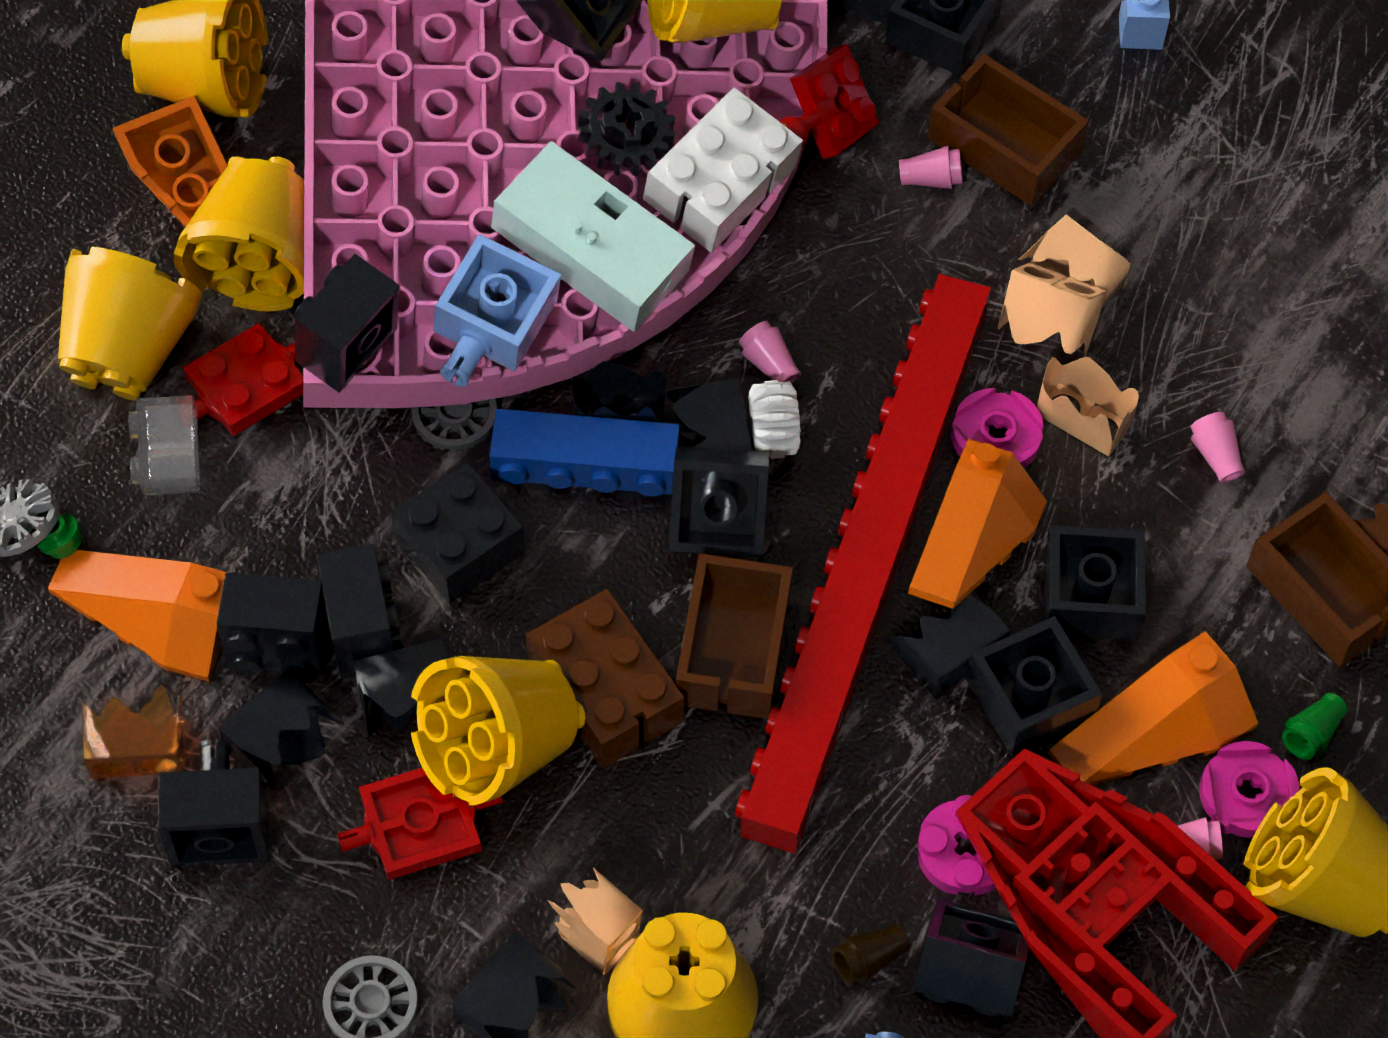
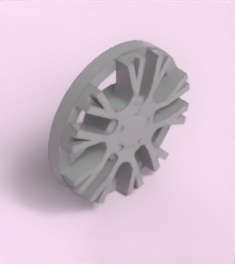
(21, 516)
(370, 998)

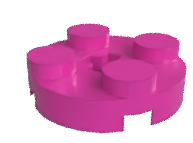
(1000, 410)
(1226, 774)
(938, 855)

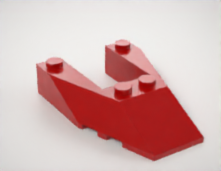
(1084, 868)

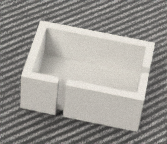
(722, 169)

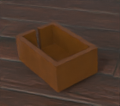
(1008, 129)
(1326, 577)
(734, 635)
(610, 676)

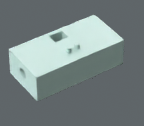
(592, 236)

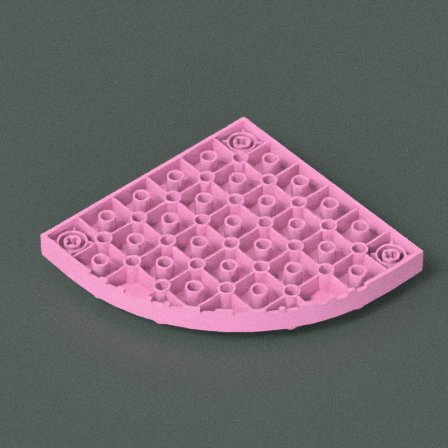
(434, 113)

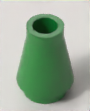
(1312, 729)

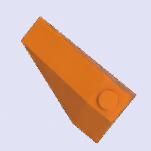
(173, 155)
(979, 523)
(150, 603)
(1171, 712)

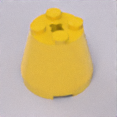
(706, 19)
(200, 52)
(248, 236)
(120, 320)
(491, 723)
(1323, 856)
(656, 1002)

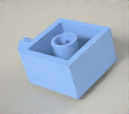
(493, 308)

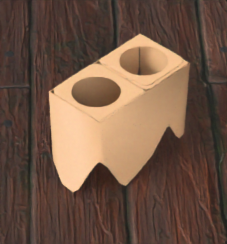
(1081, 256)
(1047, 303)
(1088, 385)
(599, 923)

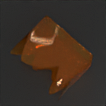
(133, 743)

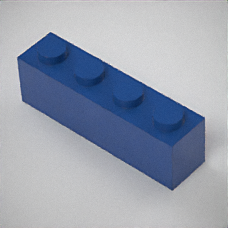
(583, 452)

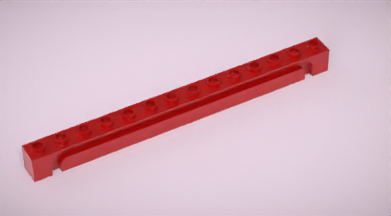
(862, 567)

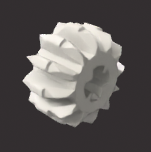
(774, 418)

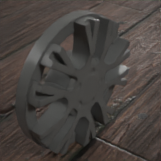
(455, 419)

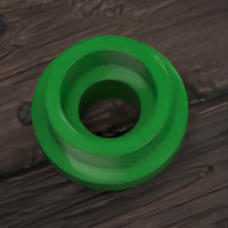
(63, 538)

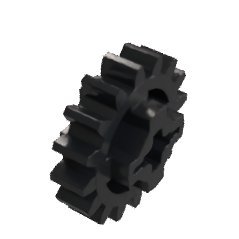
(629, 115)

